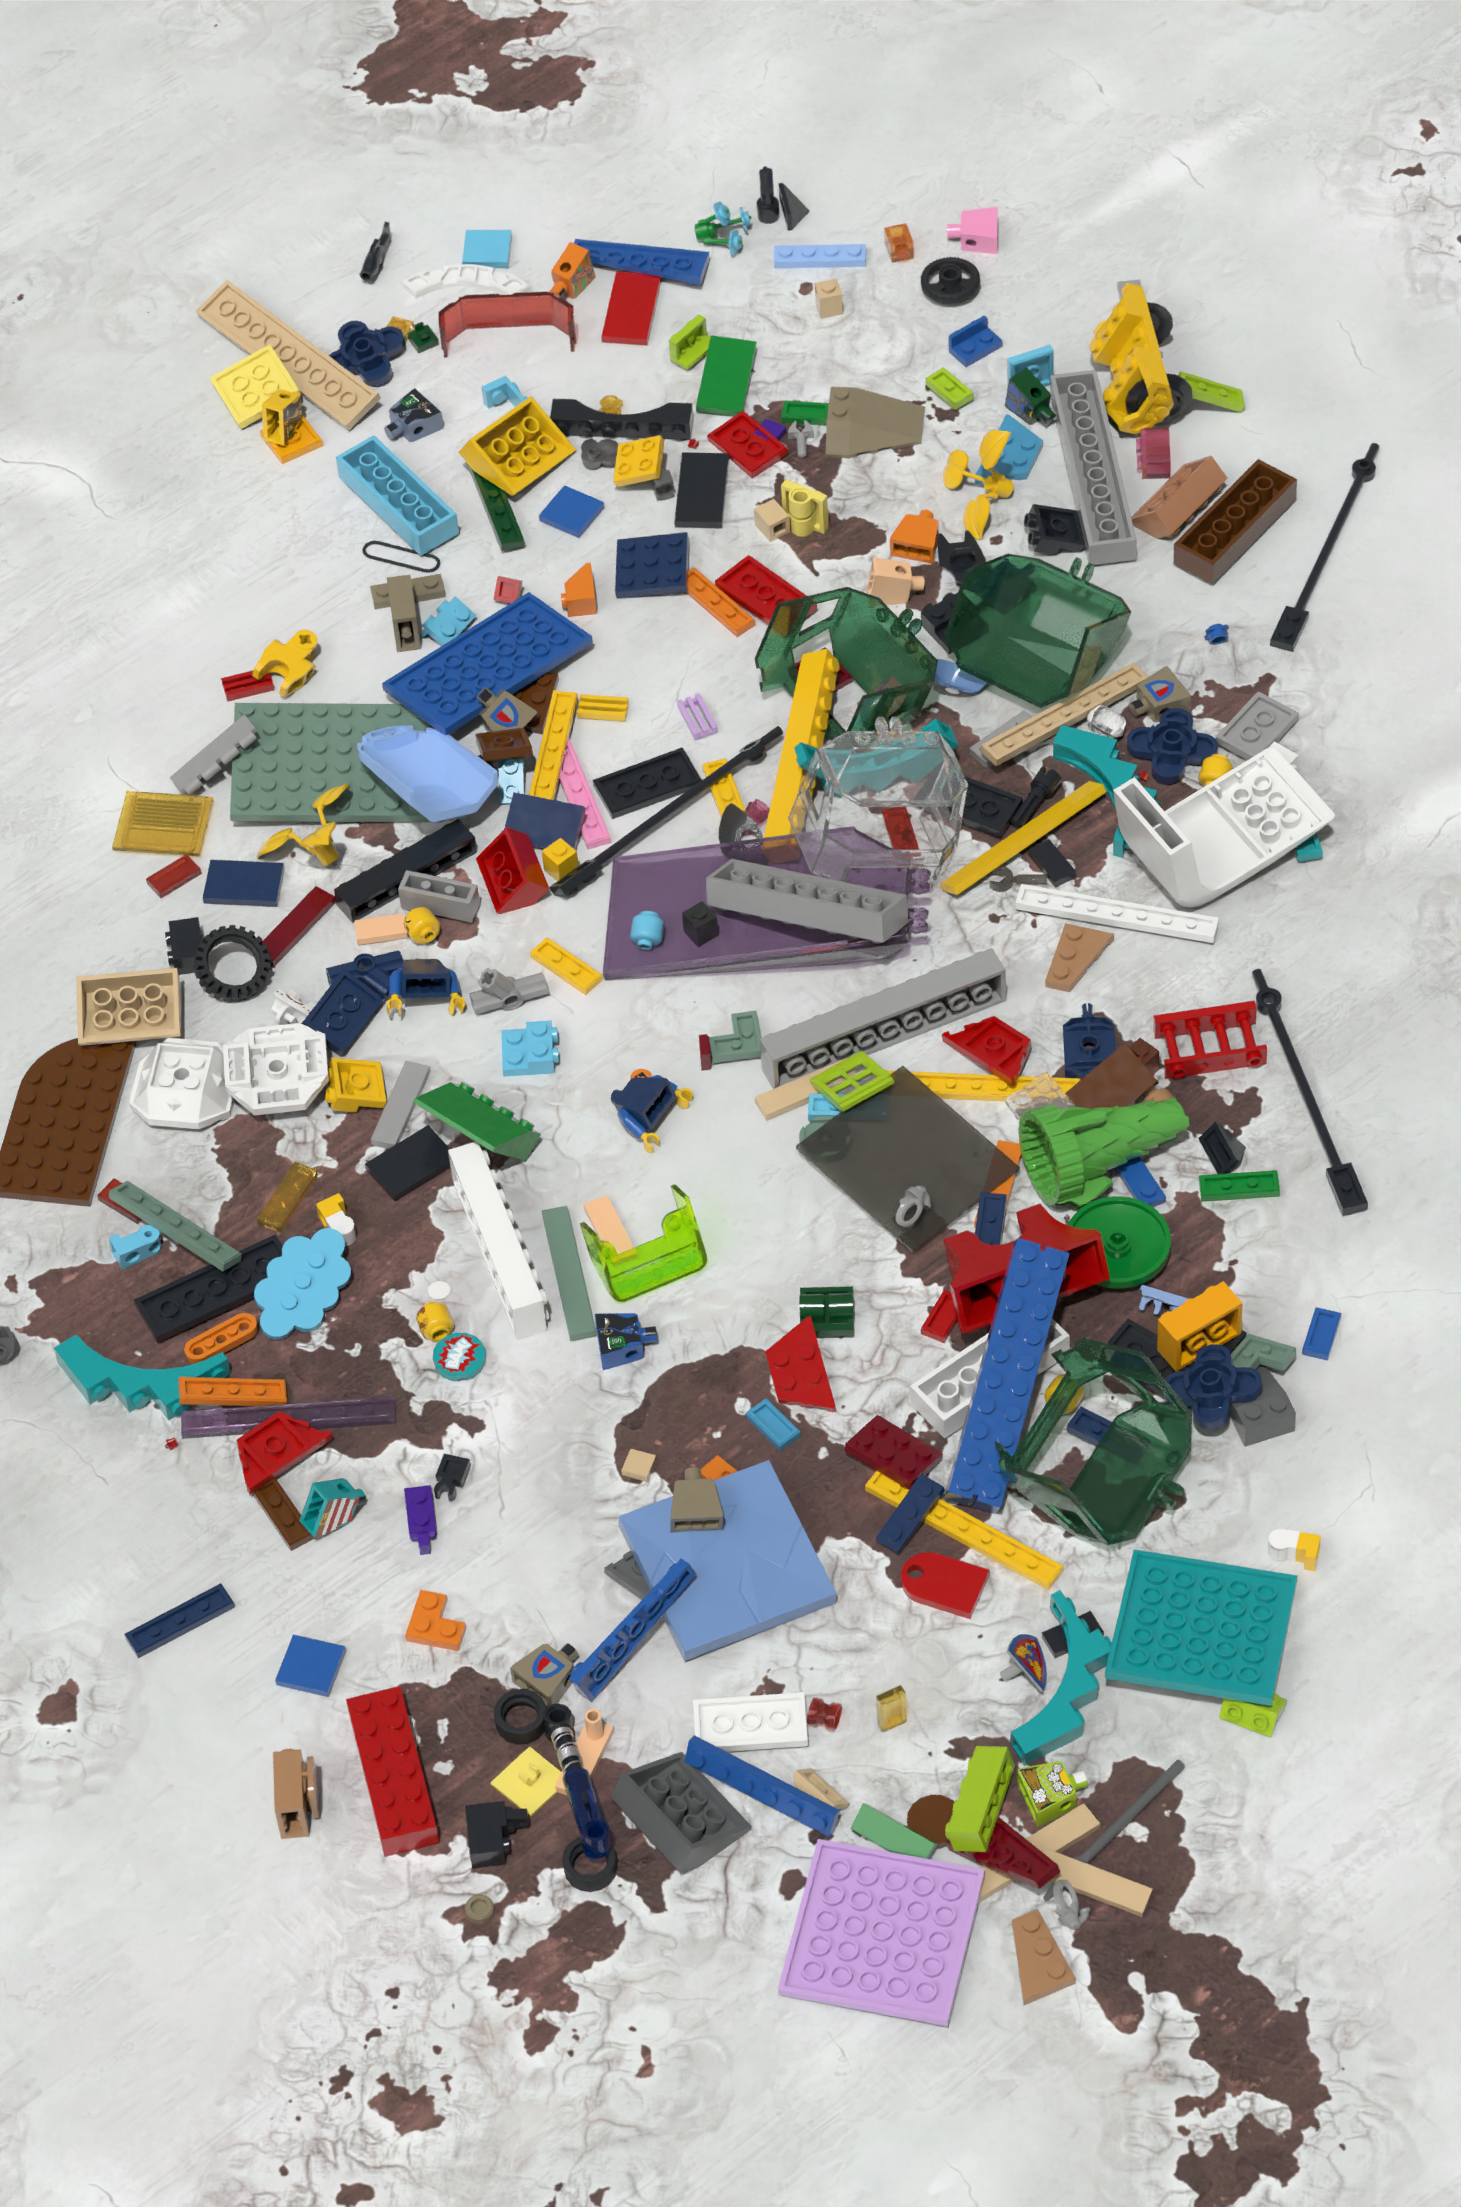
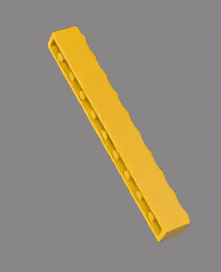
(806, 725)

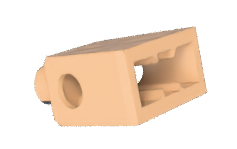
(892, 581)

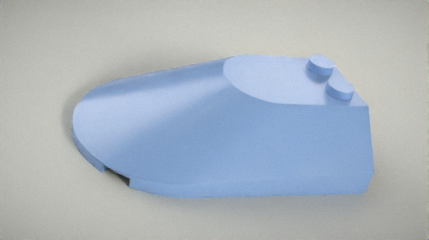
(429, 770)

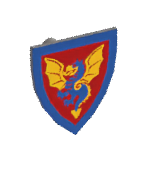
(1028, 1658)

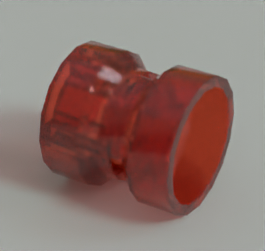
(822, 1713)

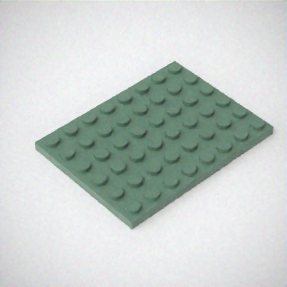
(308, 751)

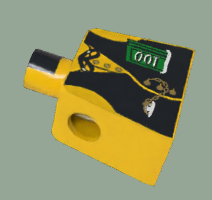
(281, 416)

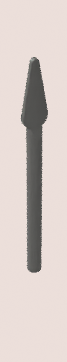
(1126, 1817)

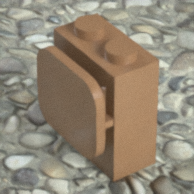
(294, 1792)

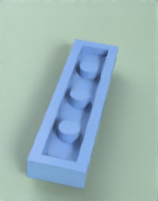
(820, 256)

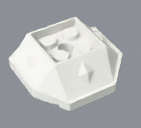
(276, 1068)
(182, 1085)

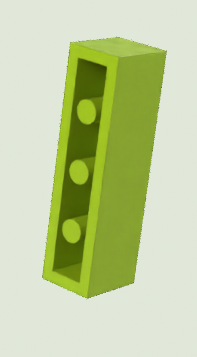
(980, 1799)

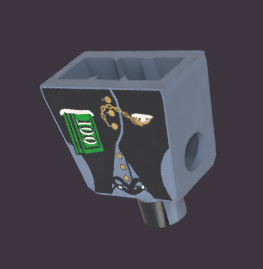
(413, 417)

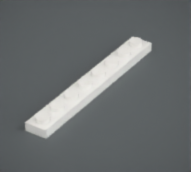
(1117, 913)

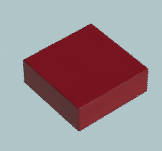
(705, 1056)

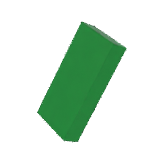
(812, 412)

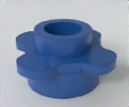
(1217, 634)

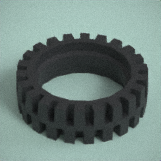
(238, 936)

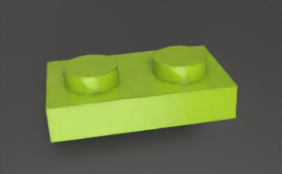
(690, 343)
(1252, 1715)

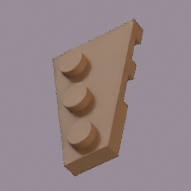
(1074, 954)
(1039, 1958)

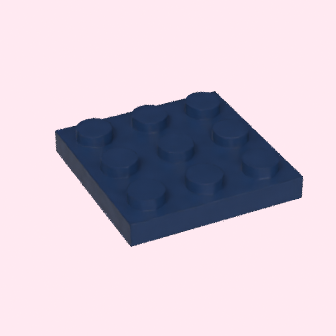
(652, 565)

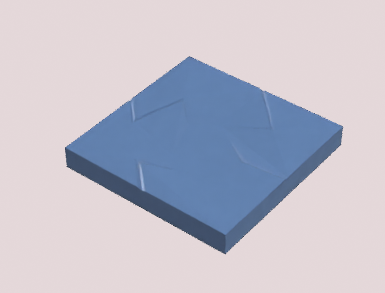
(746, 1574)

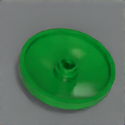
(1132, 1237)

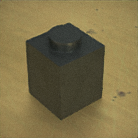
(700, 924)

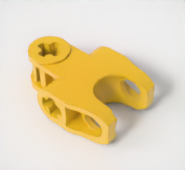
(289, 660)

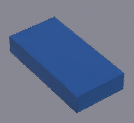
(1321, 1333)

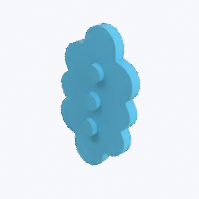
(302, 1284)

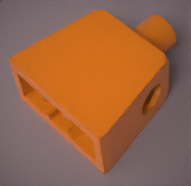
(916, 537)

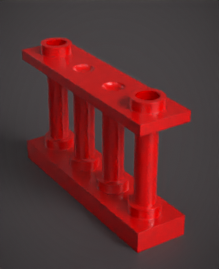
(1204, 1020)

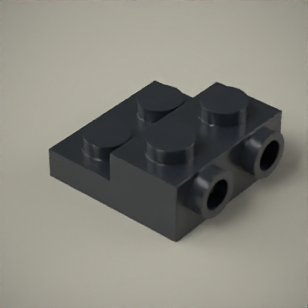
(1053, 529)
(936, 619)

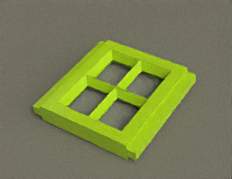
(852, 1081)

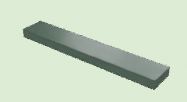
(175, 1225)
(568, 1273)

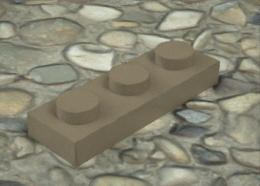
(423, 588)

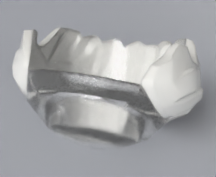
(1106, 722)

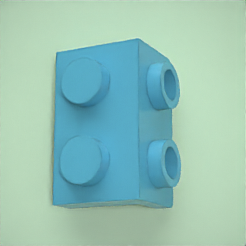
(449, 622)

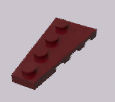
(1014, 1856)

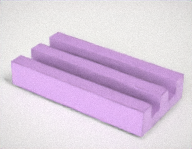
(705, 712)

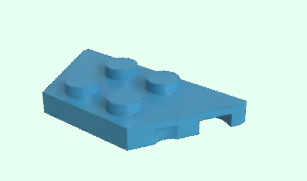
(1018, 454)

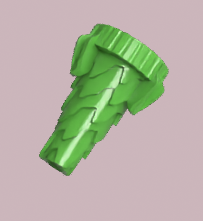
(1075, 1146)

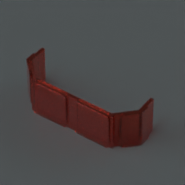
(506, 311)

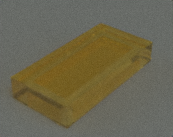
(891, 1708)

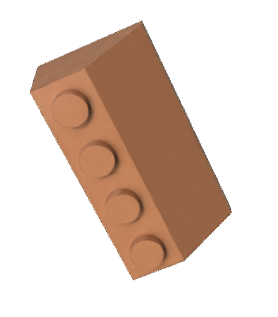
(1179, 498)

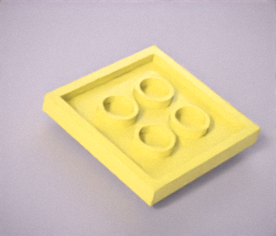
(251, 383)

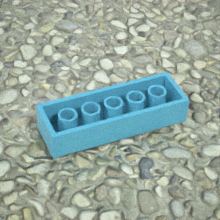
(397, 495)

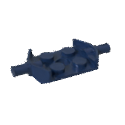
(1085, 1029)

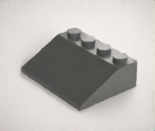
(679, 1811)

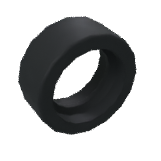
(516, 1698)
(583, 1882)

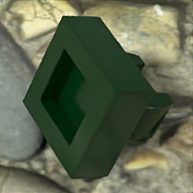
(422, 338)

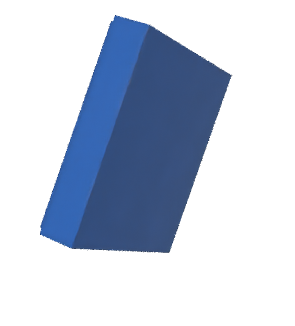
(571, 511)
(310, 1665)

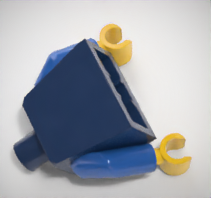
(424, 980)
(645, 1102)

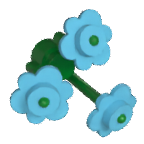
(706, 229)

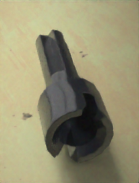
(767, 204)
(1042, 787)

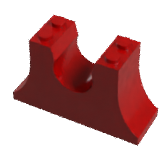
(981, 1267)

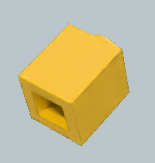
(559, 859)

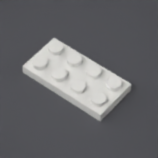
(752, 1721)

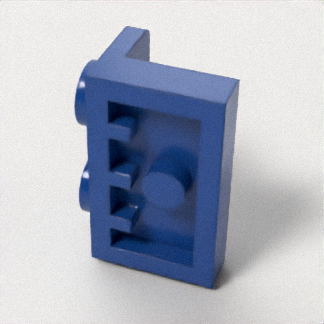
(973, 342)

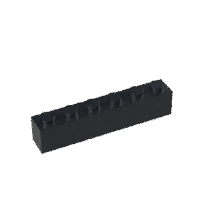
(381, 883)

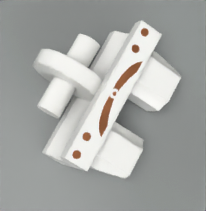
(289, 1008)

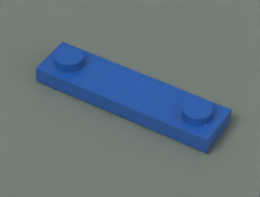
(1140, 1182)

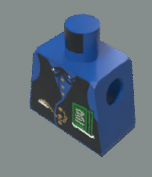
(621, 1338)

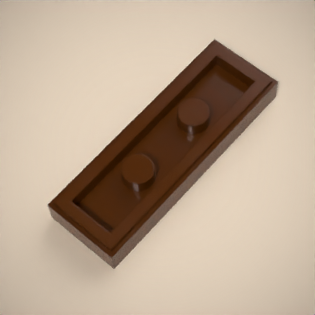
(282, 1514)

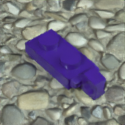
(420, 1516)

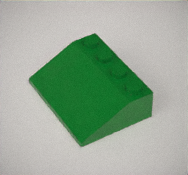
(480, 1119)

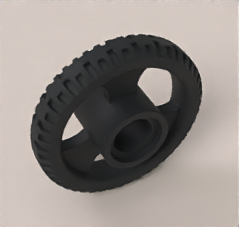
(950, 280)

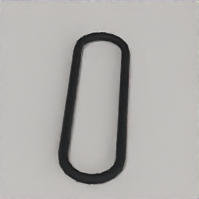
(398, 563)

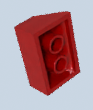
(512, 871)

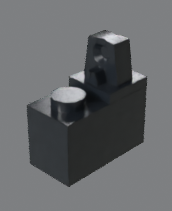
(489, 1831)

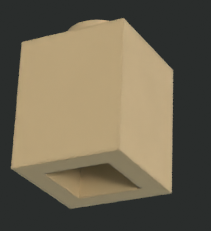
(828, 298)
(772, 520)

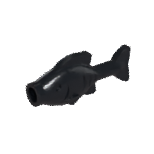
(375, 255)

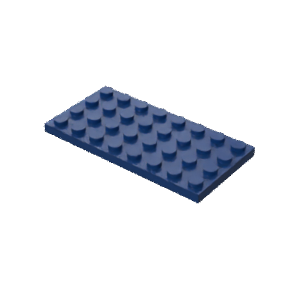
(496, 654)

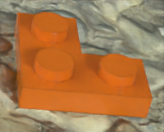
(429, 1627)

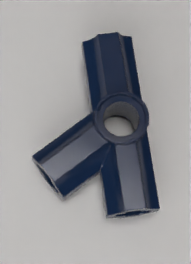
(370, 970)

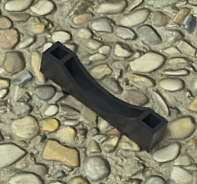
(577, 419)

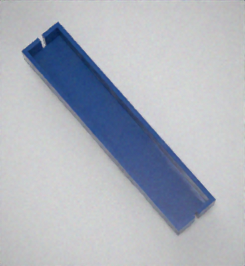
(1006, 1374)

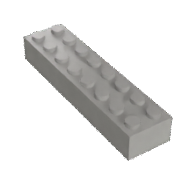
(807, 900)

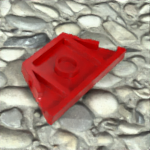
(993, 1047)
(799, 1369)
(276, 1447)

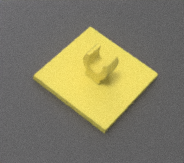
(528, 1781)

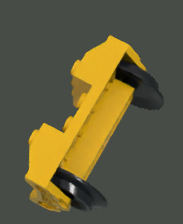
(1130, 345)

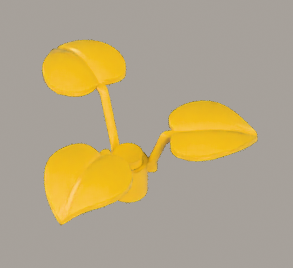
(997, 485)
(320, 839)

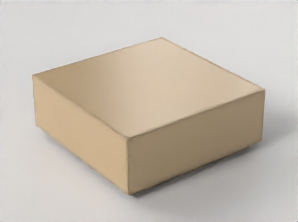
(639, 1465)

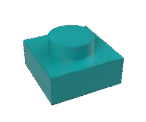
(1309, 849)

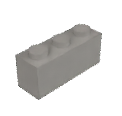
(440, 895)

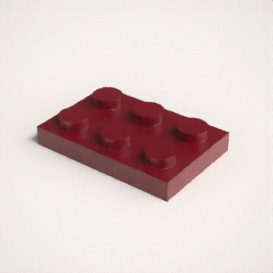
(893, 1451)

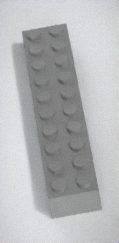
(1093, 467)
(885, 1017)

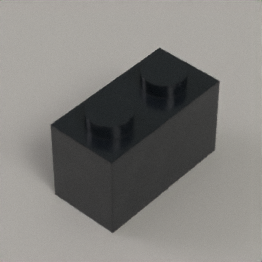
(184, 939)

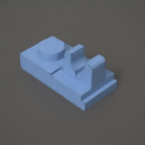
(1159, 1297)

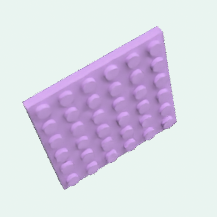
(882, 1932)

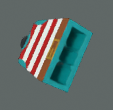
(330, 1506)

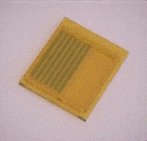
(163, 823)

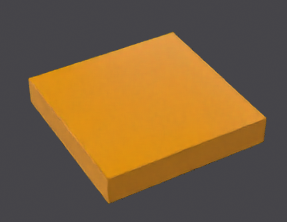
(301, 442)

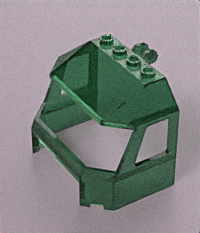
(868, 645)
(1131, 1460)

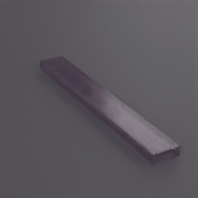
(319, 1415)

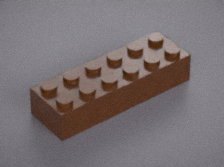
(1235, 521)

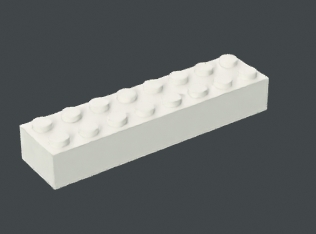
(499, 1240)

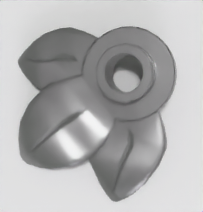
(598, 453)

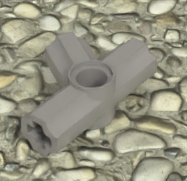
(506, 991)

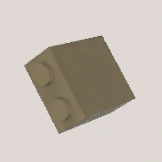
(403, 613)

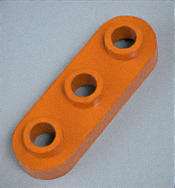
(227, 1331)

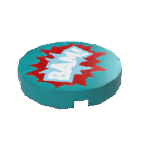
(459, 1356)

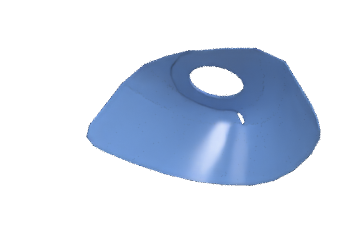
(957, 678)

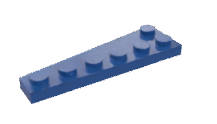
(650, 260)
(611, 1654)

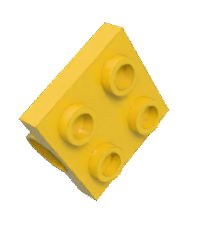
(638, 461)

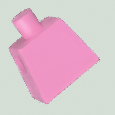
(977, 230)

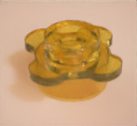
(611, 404)

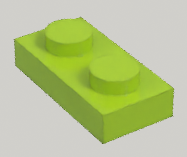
(949, 388)

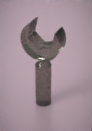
(1008, 879)

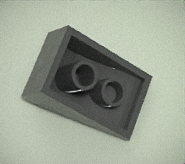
(1265, 1416)

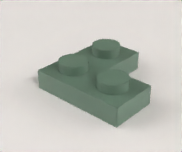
(741, 1044)
(1258, 1351)

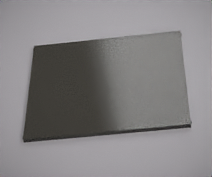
(905, 1141)

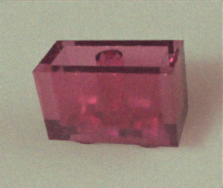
(1155, 453)

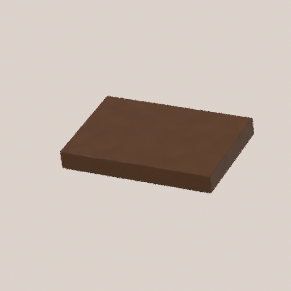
(1114, 1082)

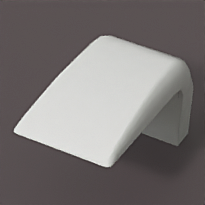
(1223, 828)

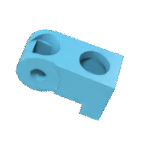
(135, 1246)

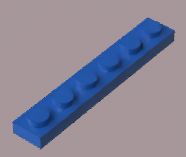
(761, 1786)

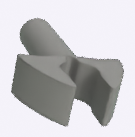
(794, 433)

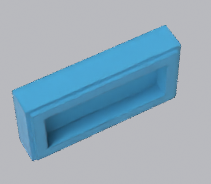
(773, 1424)

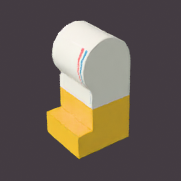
(332, 1215)
(1295, 1546)

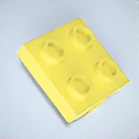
(805, 508)

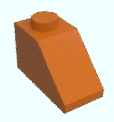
(579, 593)

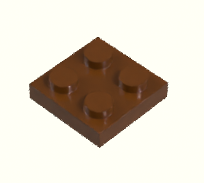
(503, 744)

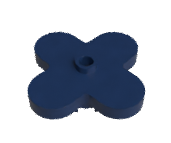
(368, 351)
(1171, 745)
(1214, 1386)

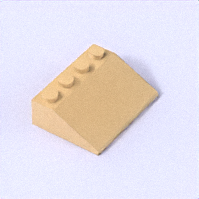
(129, 1006)

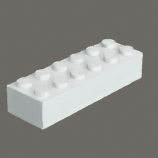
(947, 1390)

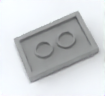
(1256, 726)

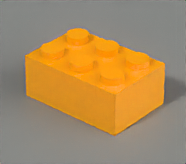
(1199, 1322)

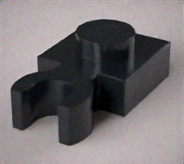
(451, 1472)

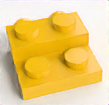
(354, 1084)

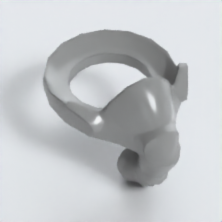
(913, 1196)
(1067, 1914)

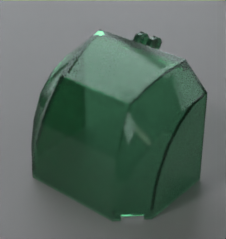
(1034, 627)

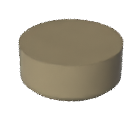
(479, 1909)

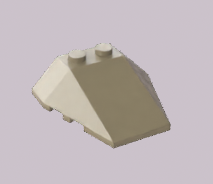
(870, 421)

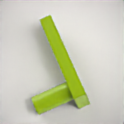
(1215, 392)

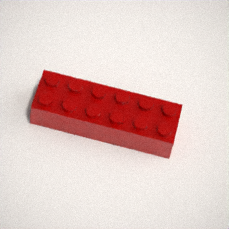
(392, 1771)

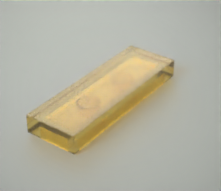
(287, 1197)

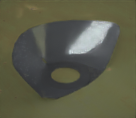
(734, 823)

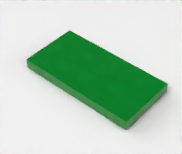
(726, 375)

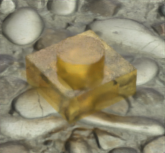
(404, 325)

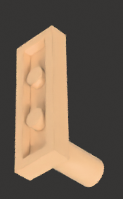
(591, 1744)

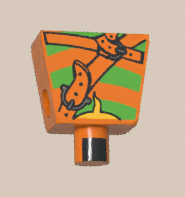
(572, 272)

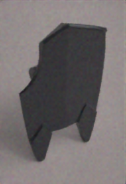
(959, 555)

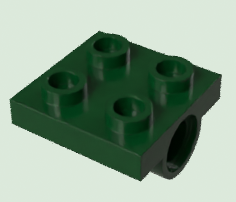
(829, 1309)

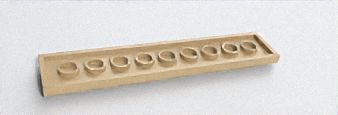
(313, 371)

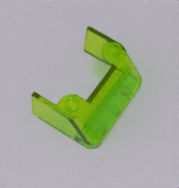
(654, 1262)

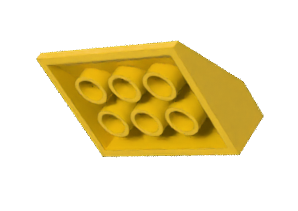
(517, 447)

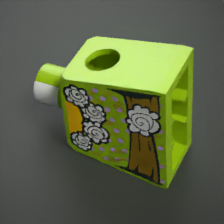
(1049, 1790)

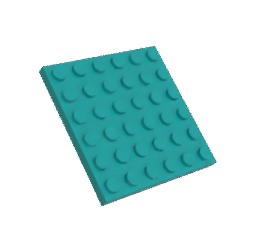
(1201, 1627)

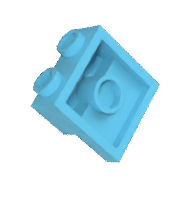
(530, 1049)

